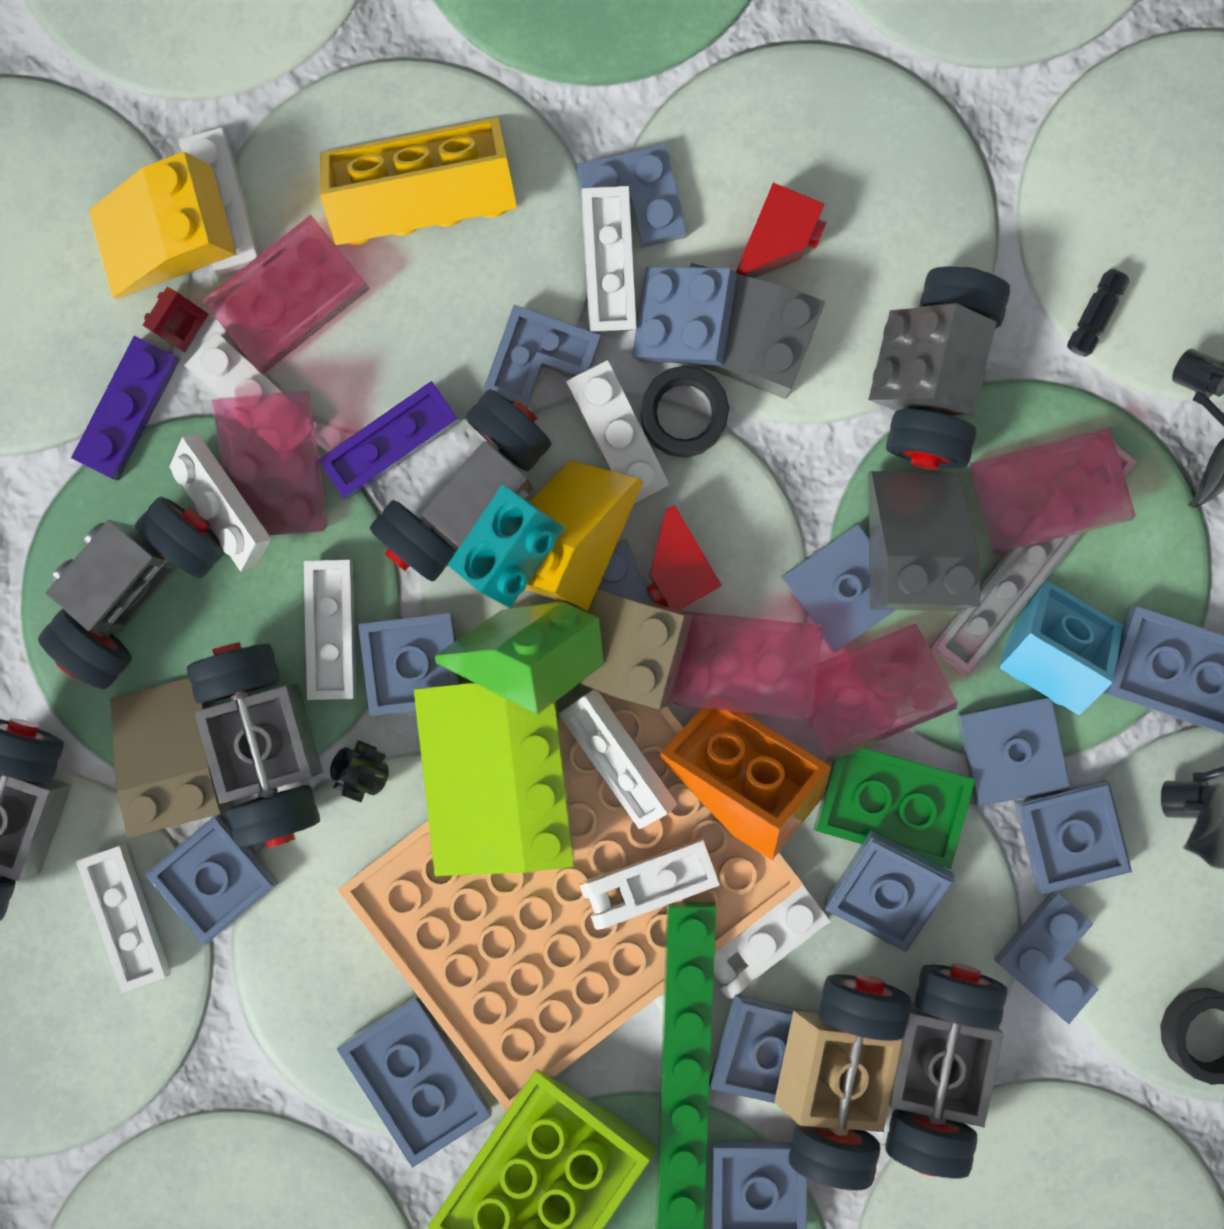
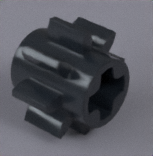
(359, 771)

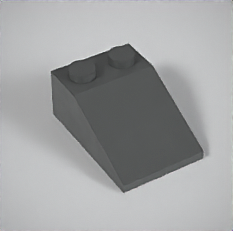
(767, 334)
(921, 543)

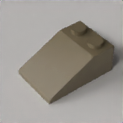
(639, 648)
(161, 759)

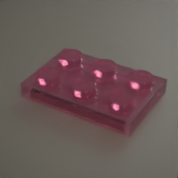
(286, 294)
(273, 458)
(1052, 491)
(750, 666)
(877, 692)

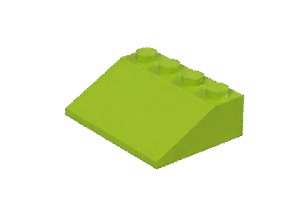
(492, 783)
(548, 1165)

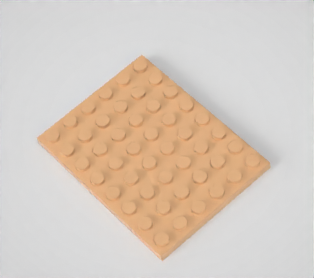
(516, 956)

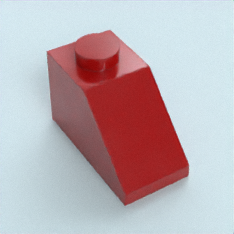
(782, 232)
(679, 566)

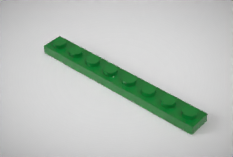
(685, 1065)

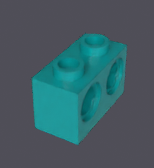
(506, 547)

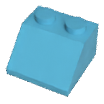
(1063, 648)

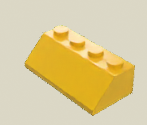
(416, 181)

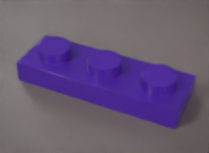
(125, 408)
(388, 440)

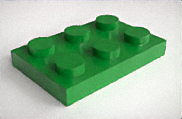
(897, 799)

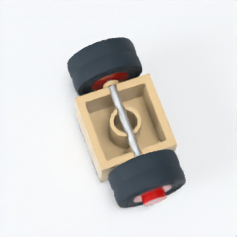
(842, 1078)

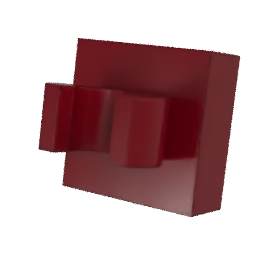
(175, 319)

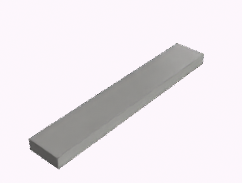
(1005, 594)

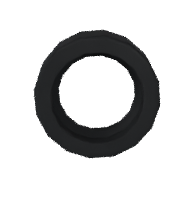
(690, 377)
(1175, 1027)

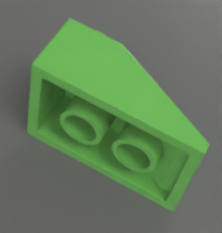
(529, 653)

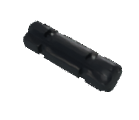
(1098, 312)

